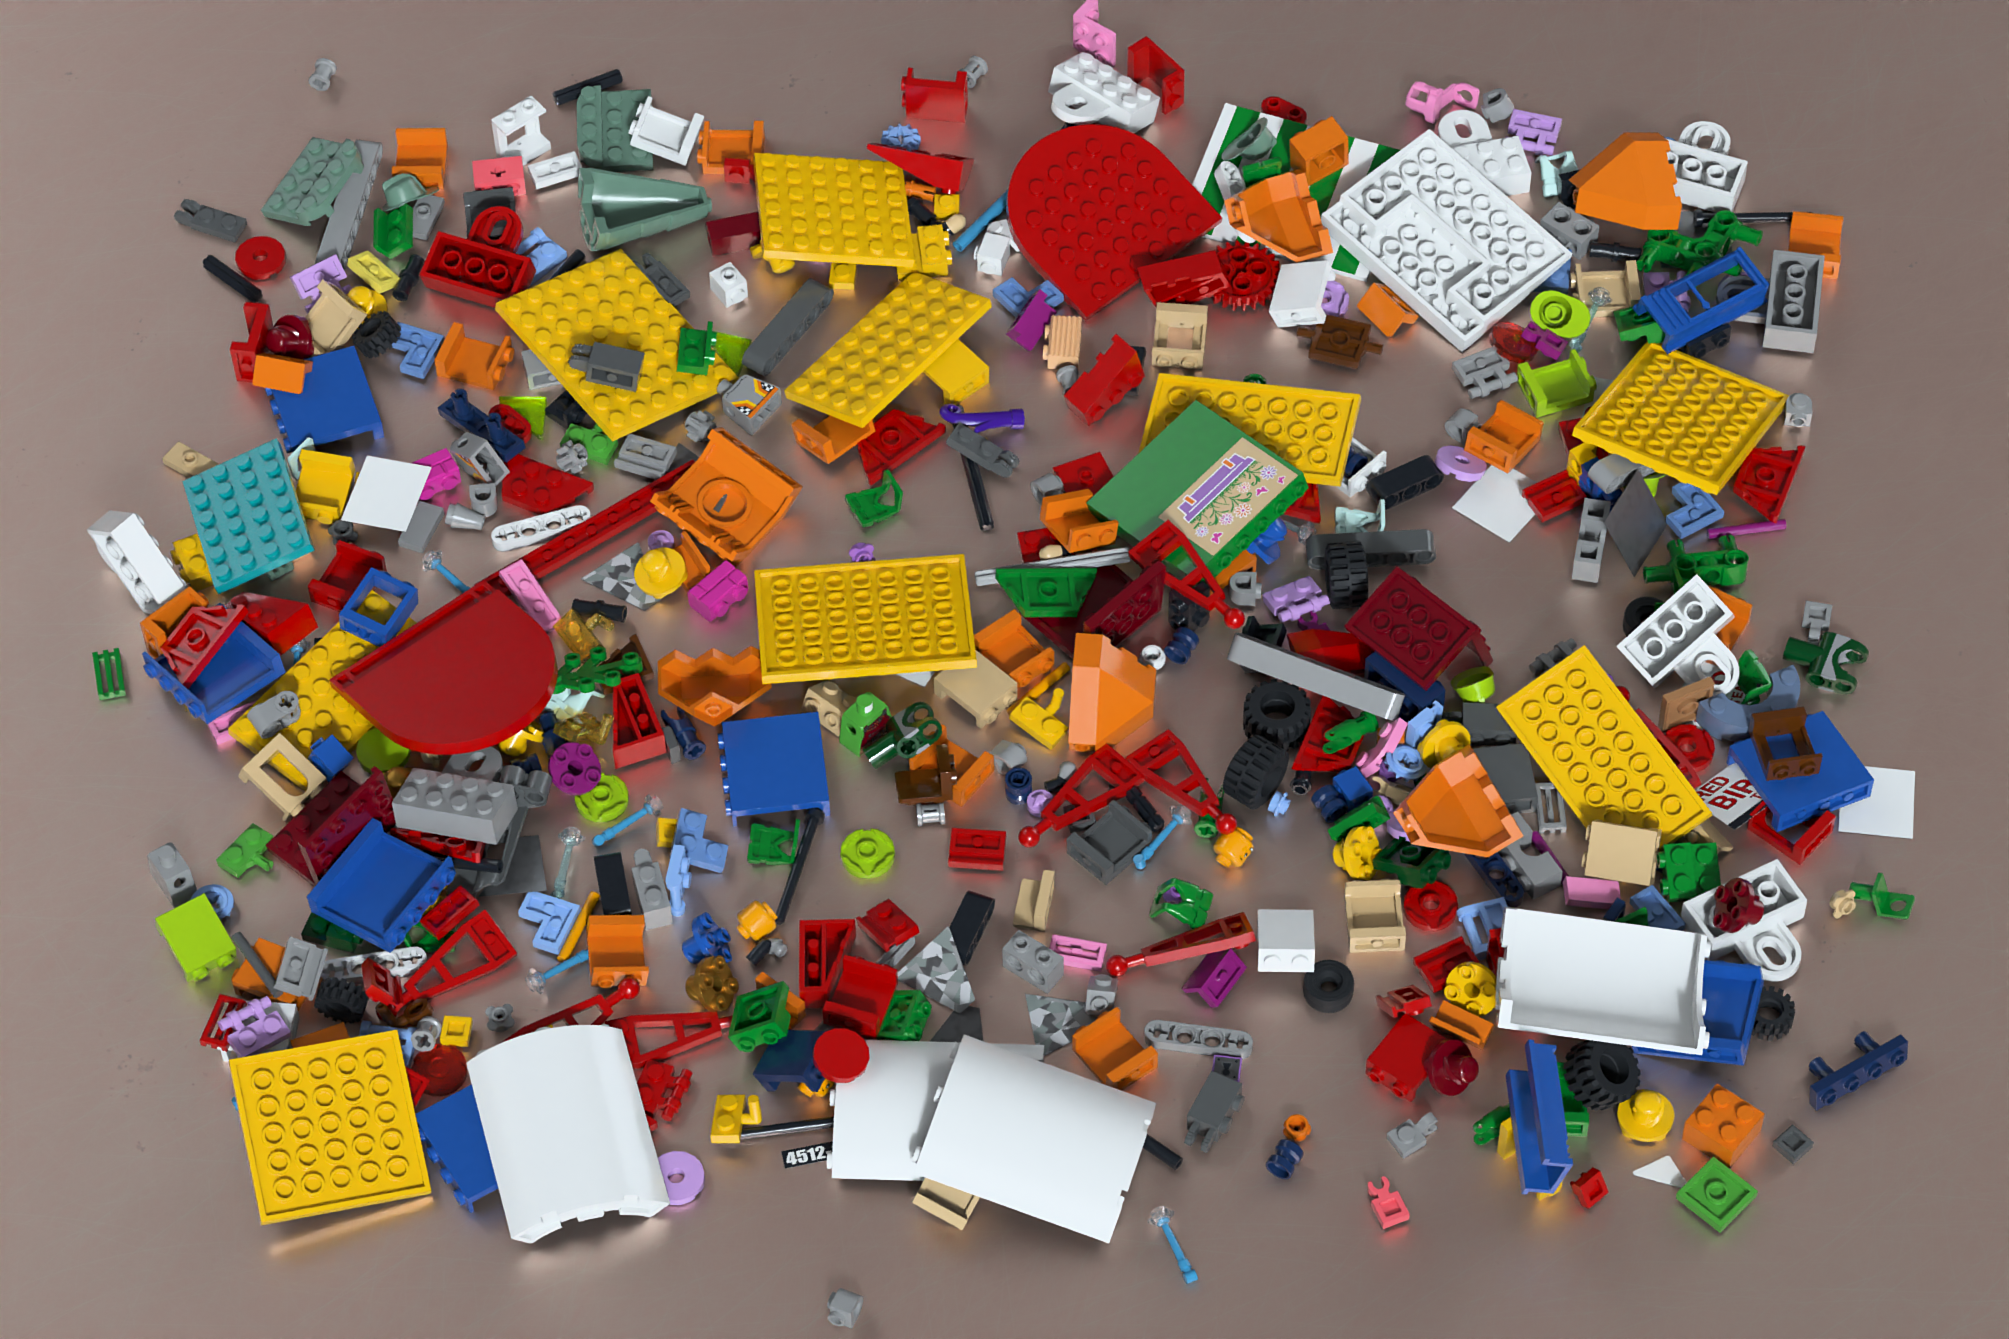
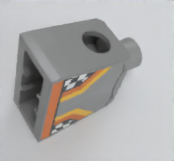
(749, 401)
(474, 450)

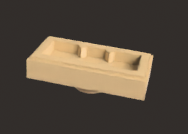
(187, 460)

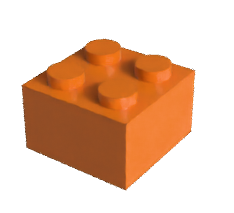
(1319, 150)
(1723, 1125)

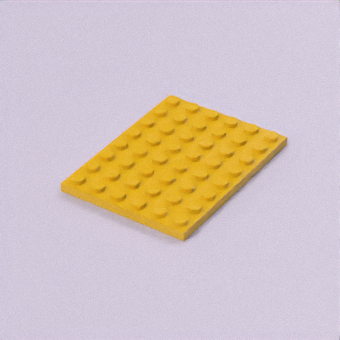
(618, 307)
(1681, 417)
(864, 619)

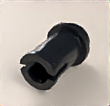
(920, 211)
(1301, 782)

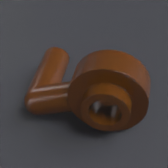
(412, 1014)

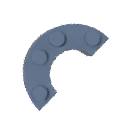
(1731, 720)

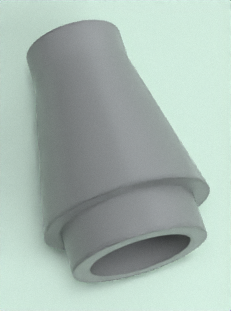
(463, 517)

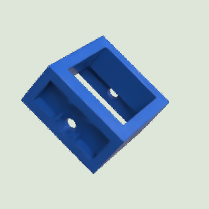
(367, 628)

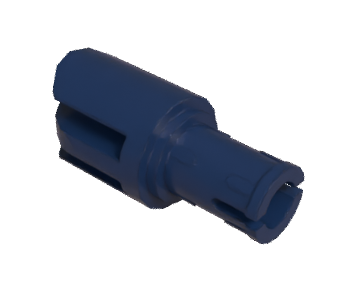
(551, 740)

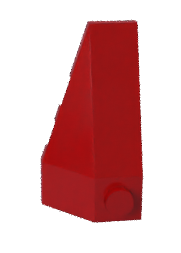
(940, 171)
(1331, 648)

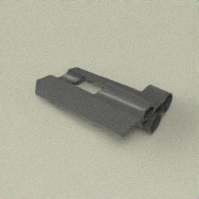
(530, 792)

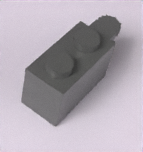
(608, 365)
(1483, 724)
(1213, 1110)

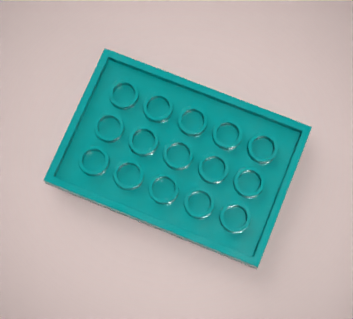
(248, 516)

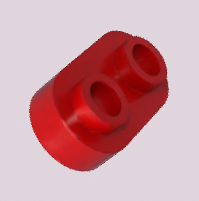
(1281, 108)
(513, 421)

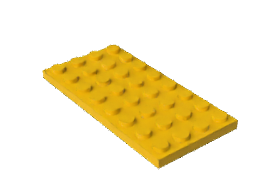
(888, 349)
(1298, 424)
(320, 705)
(1601, 751)

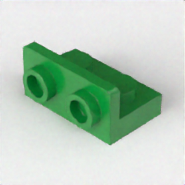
(393, 231)
(695, 350)
(1368, 814)
(905, 1016)

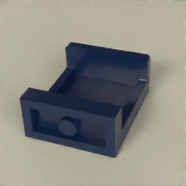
(790, 1061)

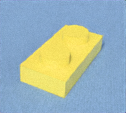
(373, 272)

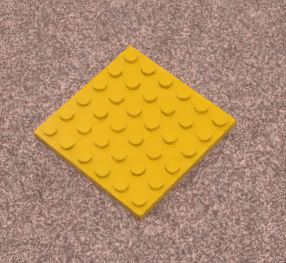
(832, 210)
(329, 1127)

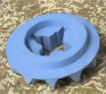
(911, 137)
(1411, 758)
(217, 894)

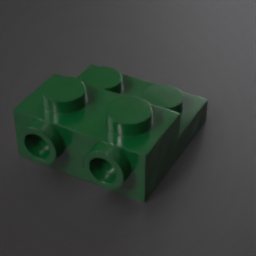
(1412, 863)
(328, 934)

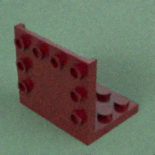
(1112, 607)
(1415, 629)
(331, 824)

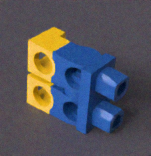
(1579, 463)

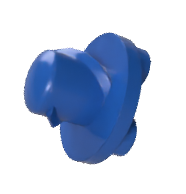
(1266, 543)
(706, 940)

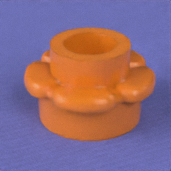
(1296, 1121)

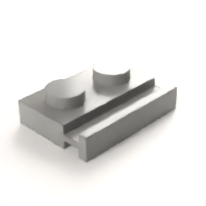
(645, 457)
(300, 968)

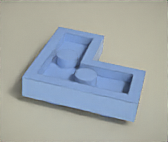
(555, 919)

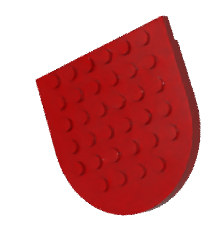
(1097, 207)
(456, 676)

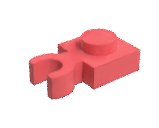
(1387, 1206)

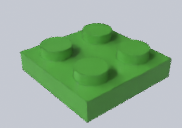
(1716, 1194)

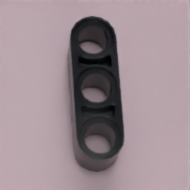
(1405, 482)
(612, 884)
(970, 923)

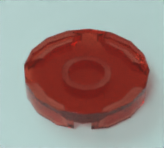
(1511, 344)
(444, 1067)

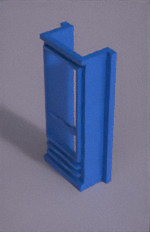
(1677, 323)
(1538, 1121)

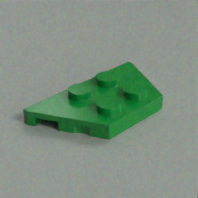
(1047, 590)

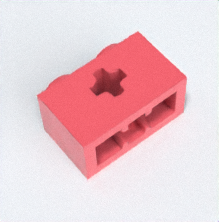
(499, 173)

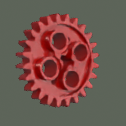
(1250, 273)

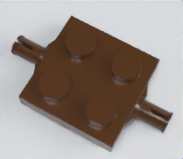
(1340, 341)

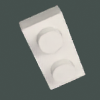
(554, 170)

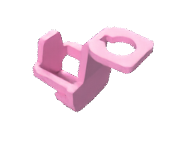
(1439, 99)

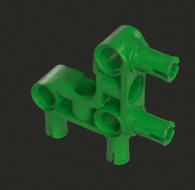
(1696, 253)
(1713, 567)

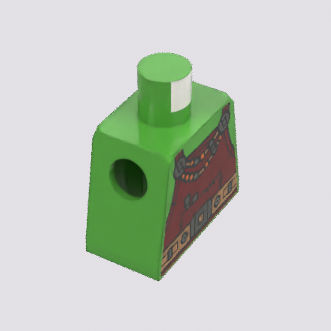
(863, 723)

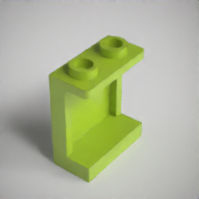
(1557, 385)
(196, 938)

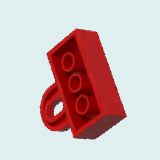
(478, 266)

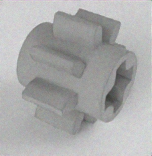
(699, 425)
(572, 457)

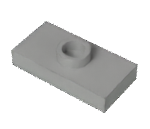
(425, 215)

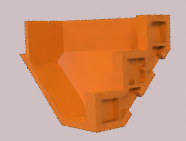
(1630, 184)
(1281, 216)
(713, 683)
(1108, 693)
(1458, 809)

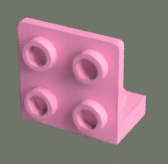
(1091, 36)

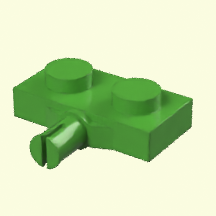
(598, 446)
(246, 852)

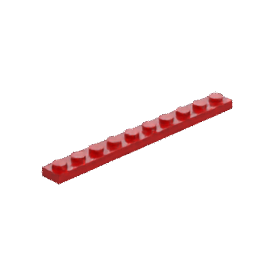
(592, 531)

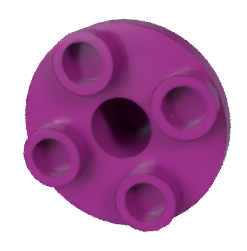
(574, 768)

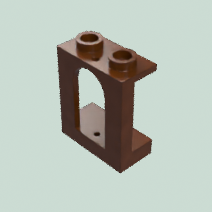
(1779, 723)

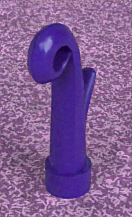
(983, 421)

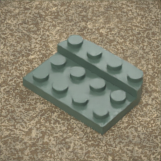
(604, 129)
(314, 182)

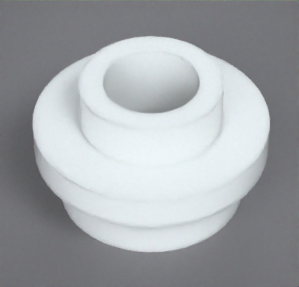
(1154, 652)

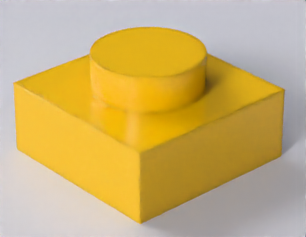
(946, 205)
(842, 276)
(665, 832)
(456, 1031)

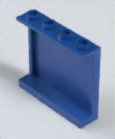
(332, 403)
(232, 675)
(773, 765)
(1802, 798)
(380, 887)
(1731, 1008)
(459, 1145)

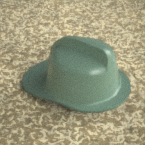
(1252, 144)
(404, 189)

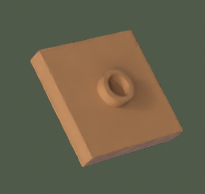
(1682, 704)

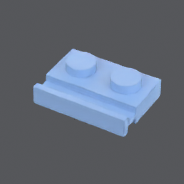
(1423, 724)

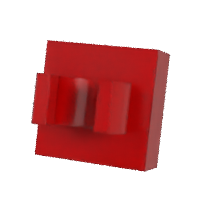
(1589, 1187)

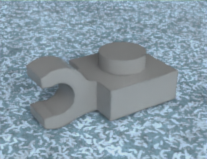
(1817, 619)
(1410, 1136)

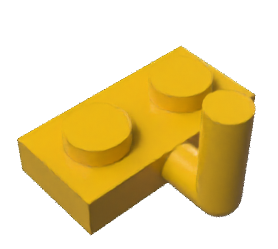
(1039, 721)
(731, 1116)

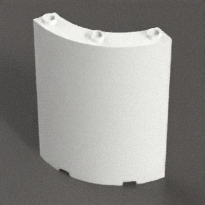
(1602, 981)
(891, 1107)
(566, 1128)
(1034, 1138)

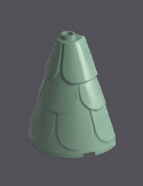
(630, 206)

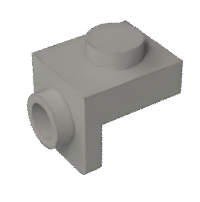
(1101, 994)

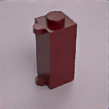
(733, 233)

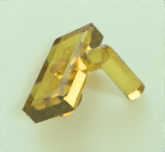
(579, 634)
(584, 727)

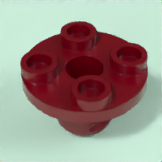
(291, 337)
(1736, 906)
(1451, 1067)

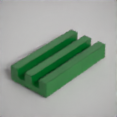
(106, 657)

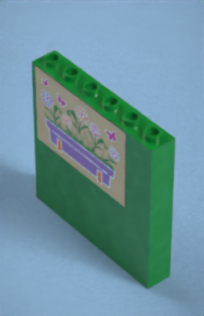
(1206, 482)

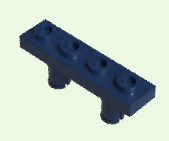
(472, 420)
(1848, 1078)

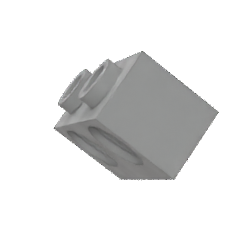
(1570, 229)
(1033, 961)

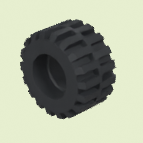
(1346, 574)
(1277, 698)
(1255, 772)
(1597, 1088)

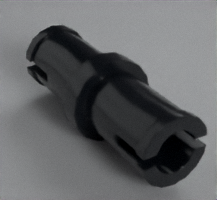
(1614, 251)
(408, 277)
(610, 611)

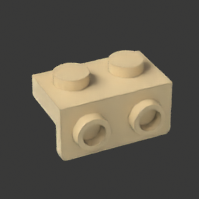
(830, 704)

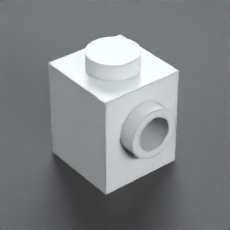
(992, 254)
(728, 284)

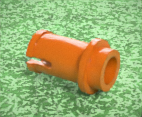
(918, 190)

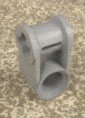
(274, 715)

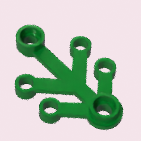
(591, 673)

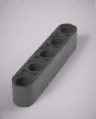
(787, 327)
(1380, 547)

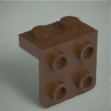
(928, 784)

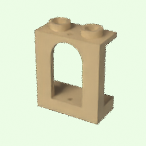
(1180, 317)
(287, 803)

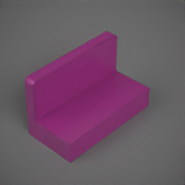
(1031, 321)
(1215, 976)

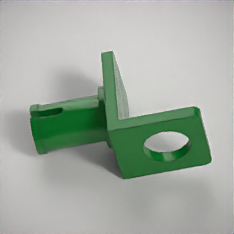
(1882, 898)

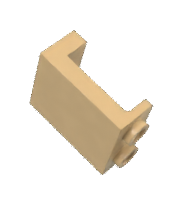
(1622, 286)
(333, 319)
(979, 690)
(1621, 852)
(1374, 916)
(946, 1202)

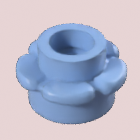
(1279, 803)

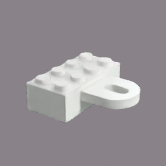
(1100, 95)
(1498, 160)
(1706, 176)
(136, 559)
(1682, 638)
(1782, 906)

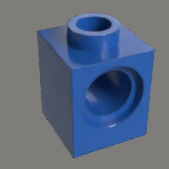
(329, 757)
(1352, 787)

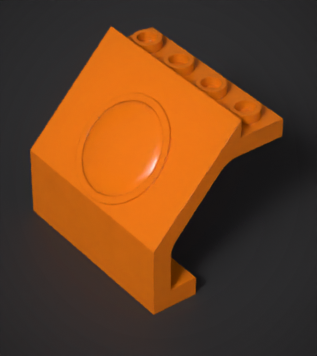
(754, 502)

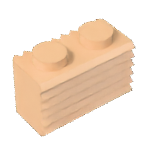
(1064, 341)

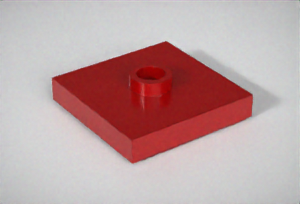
(1084, 473)

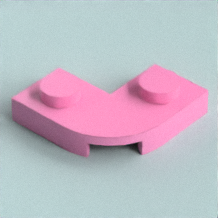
(1390, 735)

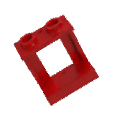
(1818, 831)

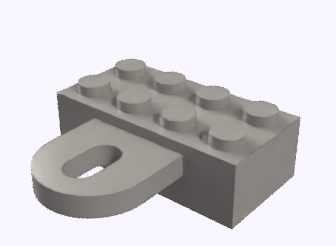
(1792, 300)
(458, 800)

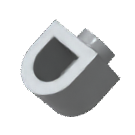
(1497, 105)
(1798, 410)
(1460, 423)
(1046, 486)
(484, 498)
(1244, 588)
(1008, 756)
(844, 1308)

